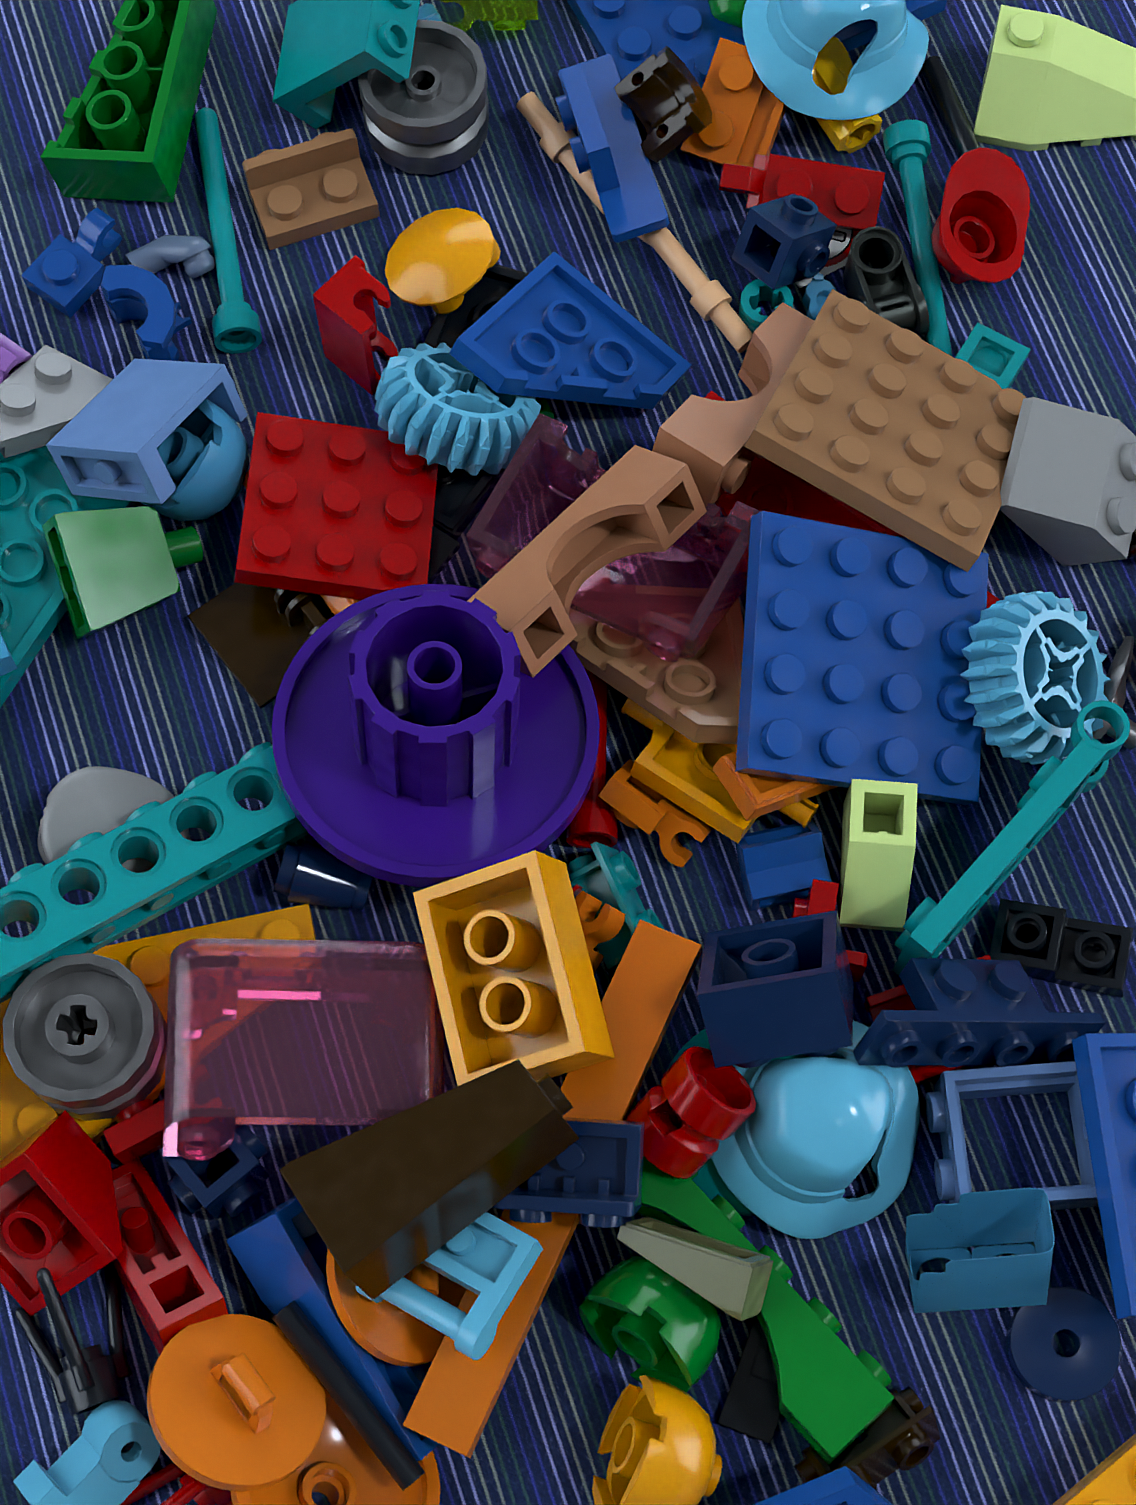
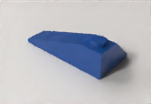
(288, 1263)

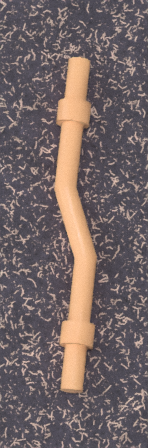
(708, 296)

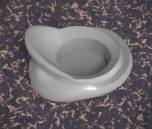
(95, 802)

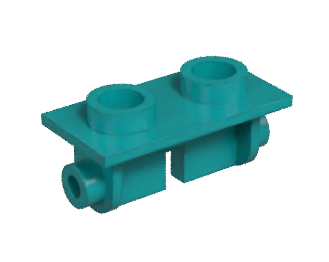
(613, 882)

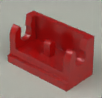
(349, 322)

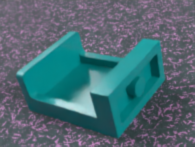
(336, 42)

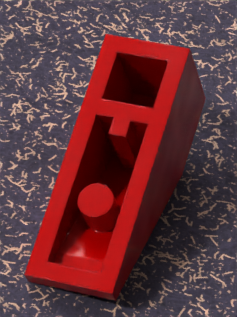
(159, 1261)

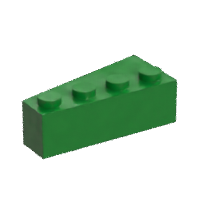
(138, 107)

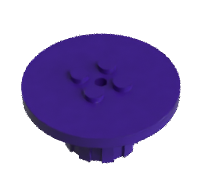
(424, 742)

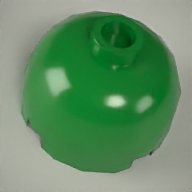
(653, 1322)

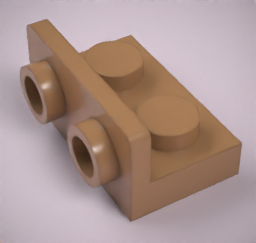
(310, 188)

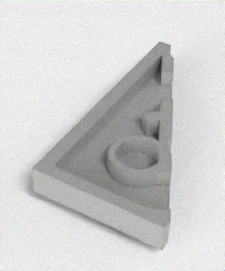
(44, 399)

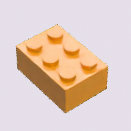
(513, 970)

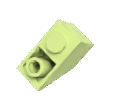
(877, 854)

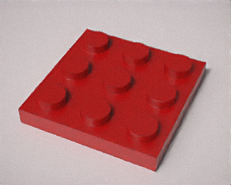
(334, 510)

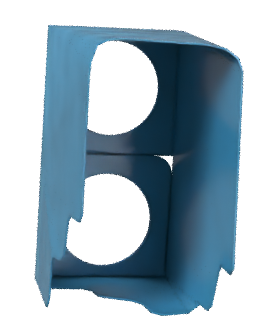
(982, 1278)

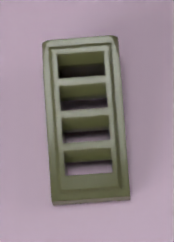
(714, 1269)

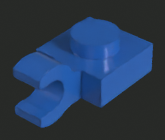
(72, 271)

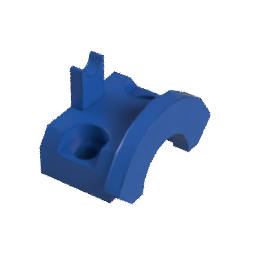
(142, 296)

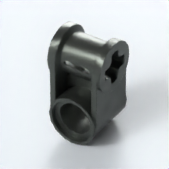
(886, 290)

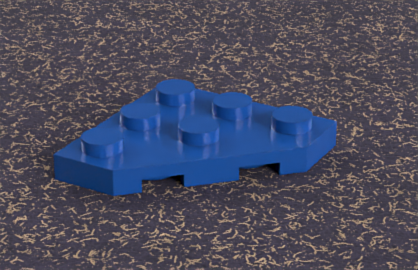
(569, 343)

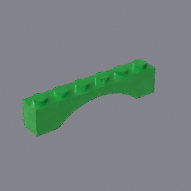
(819, 1380)

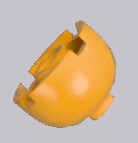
(658, 1448)

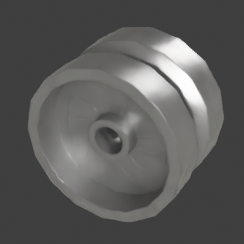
(438, 112)
(63, 1005)

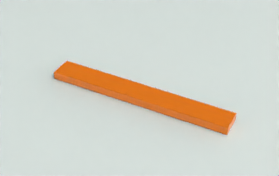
(637, 1011)

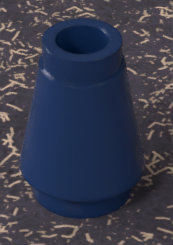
(319, 878)

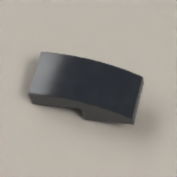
(1063, 948)

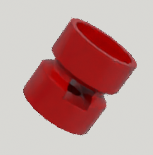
(692, 1112)

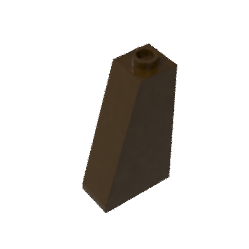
(428, 1171)

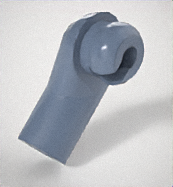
(173, 249)

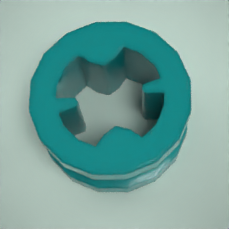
(756, 292)

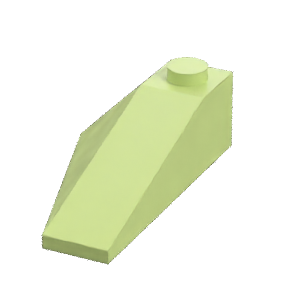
(1054, 84)

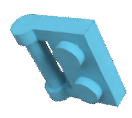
(485, 1259)

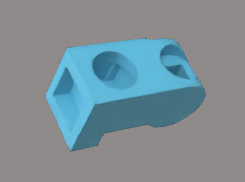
(100, 1465)

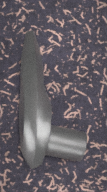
(1116, 690)

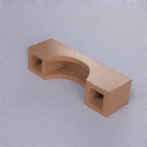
(714, 432)
(629, 510)

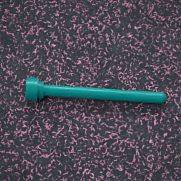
(907, 148)
(235, 324)

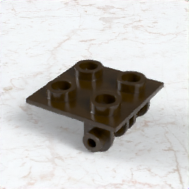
(259, 632)

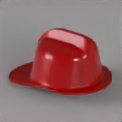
(982, 218)

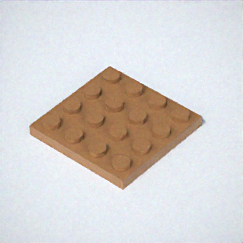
(893, 429)

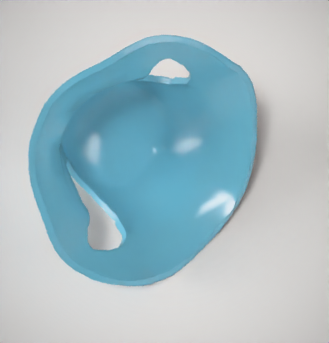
(789, 34)
(815, 1134)

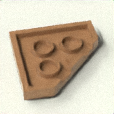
(689, 695)

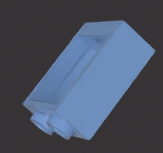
(945, 1116)

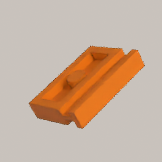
(742, 109)

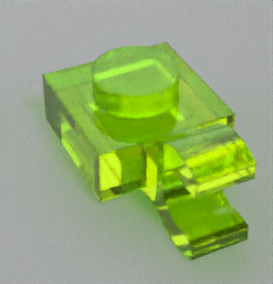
(505, 14)

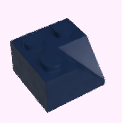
(776, 990)

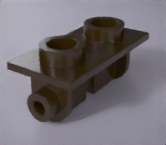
(895, 1440)

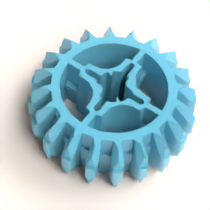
(449, 412)
(1033, 675)

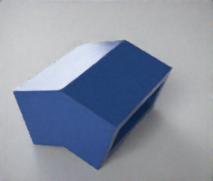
(781, 864)

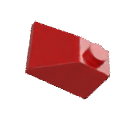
(55, 1212)

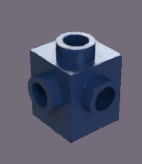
(784, 241)
(233, 1190)

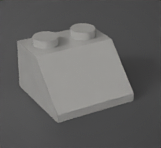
(1072, 482)

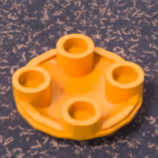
(441, 258)

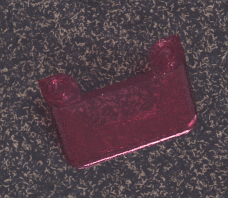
(657, 597)
(295, 1037)

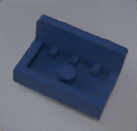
(591, 1177)

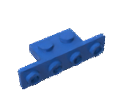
(610, 148)

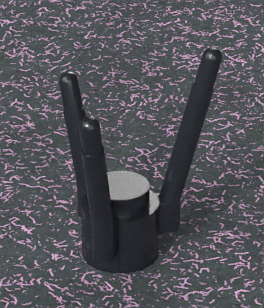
(85, 1374)

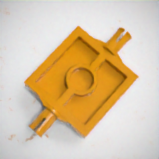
(686, 777)

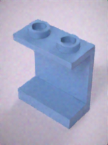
(115, 437)

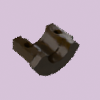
(665, 101)

